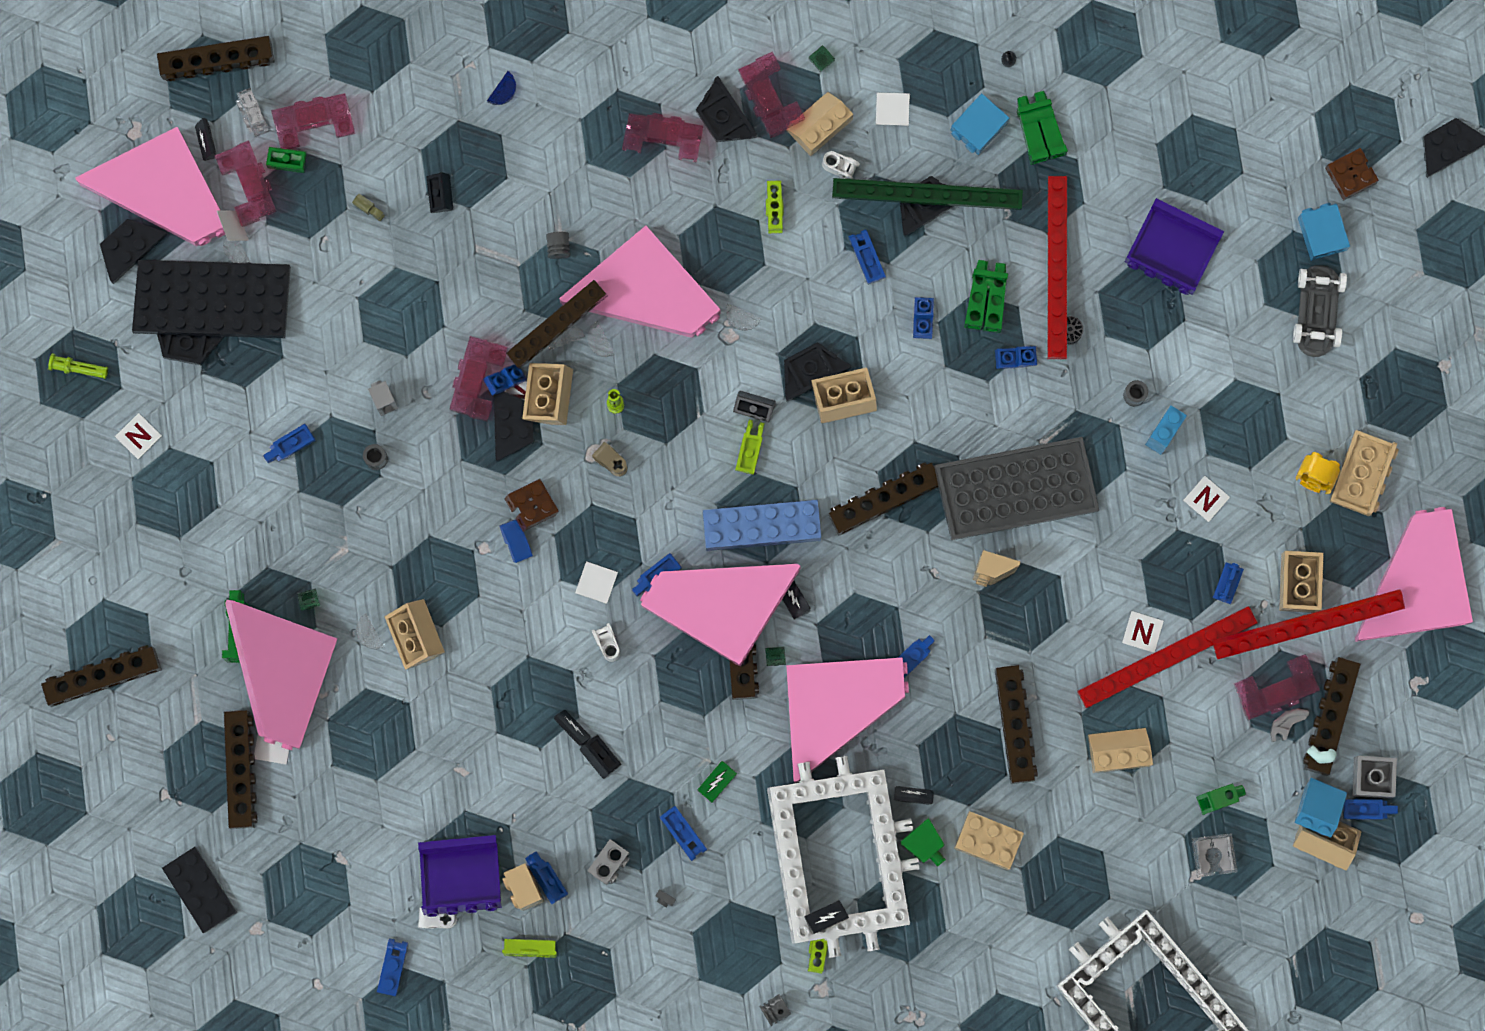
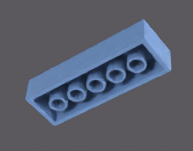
(761, 525)

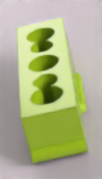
(770, 211)
(529, 948)
(812, 950)

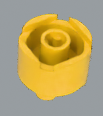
(1318, 473)

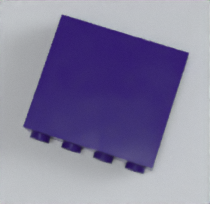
(1173, 247)
(460, 875)

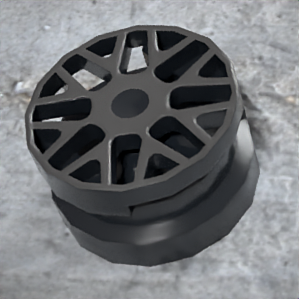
(1074, 330)

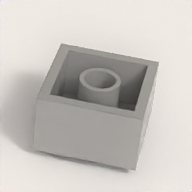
(1374, 777)

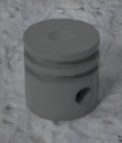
(558, 245)
(1135, 393)
(375, 457)
(775, 1010)

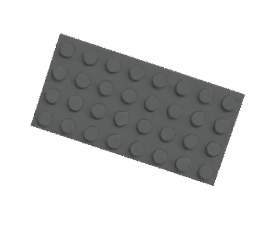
(1016, 488)

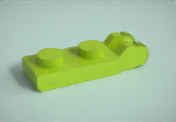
(749, 449)

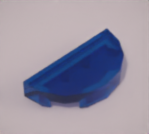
(504, 91)

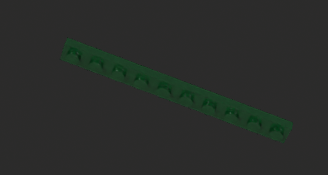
(927, 194)

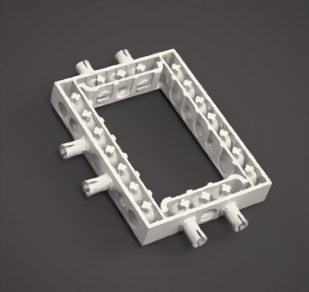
(884, 832)
(1119, 943)

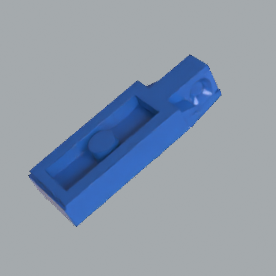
(289, 444)
(667, 563)
(916, 653)
(1367, 809)
(546, 878)

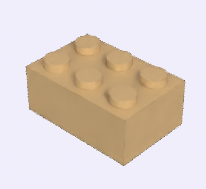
(1301, 581)
(989, 840)
(523, 886)

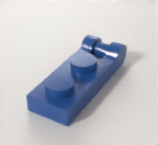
(867, 257)
(682, 832)
(392, 968)

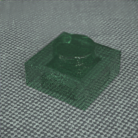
(821, 58)
(308, 599)
(775, 656)

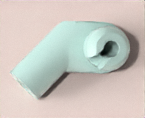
(1322, 757)

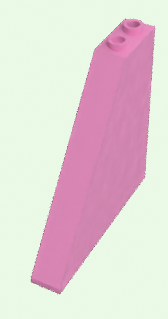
(160, 186)
(649, 288)
(1430, 577)
(720, 605)
(281, 671)
(837, 703)

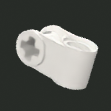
(841, 165)
(606, 639)
(435, 922)

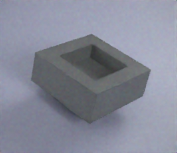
(664, 899)

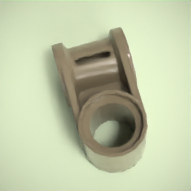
(608, 457)

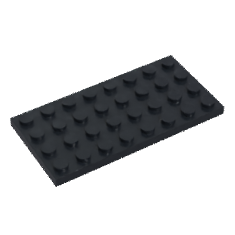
(211, 299)

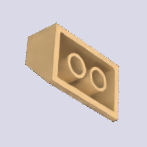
(821, 123)
(548, 393)
(844, 395)
(993, 568)
(414, 634)
(1120, 750)
(1336, 850)

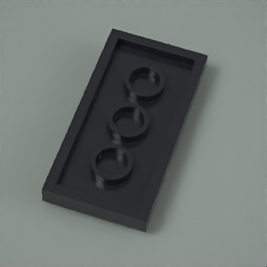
(199, 890)

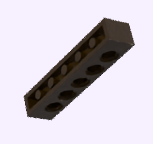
(206, 53)
(556, 324)
(843, 524)
(149, 666)
(1349, 670)
(1016, 675)
(749, 690)
(232, 720)

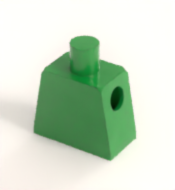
(1220, 798)
(924, 843)

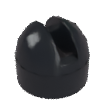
(1004, 59)

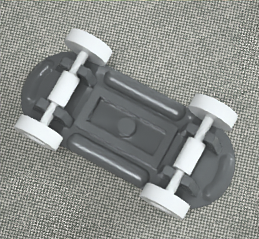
(1318, 310)

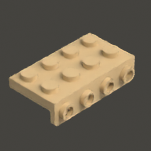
(1364, 473)

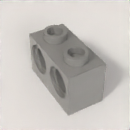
(382, 397)
(604, 860)

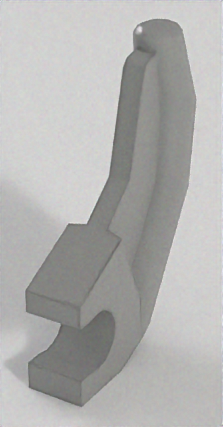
(1285, 721)

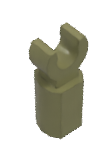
(367, 207)

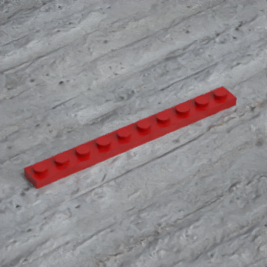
(1057, 268)
(1308, 624)
(1166, 657)

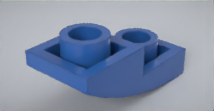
(923, 318)
(1016, 357)
(505, 379)
(516, 541)

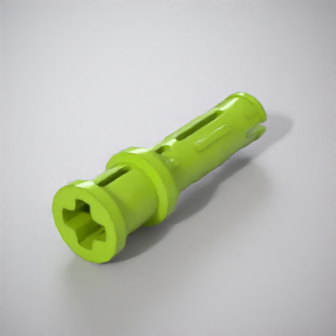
(68, 366)
(617, 399)

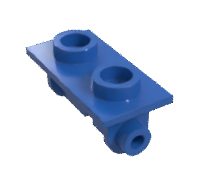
(1228, 583)

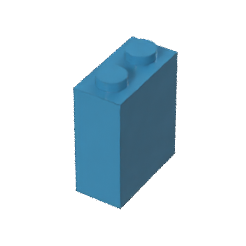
(979, 124)
(1323, 231)
(1166, 430)
(1320, 807)

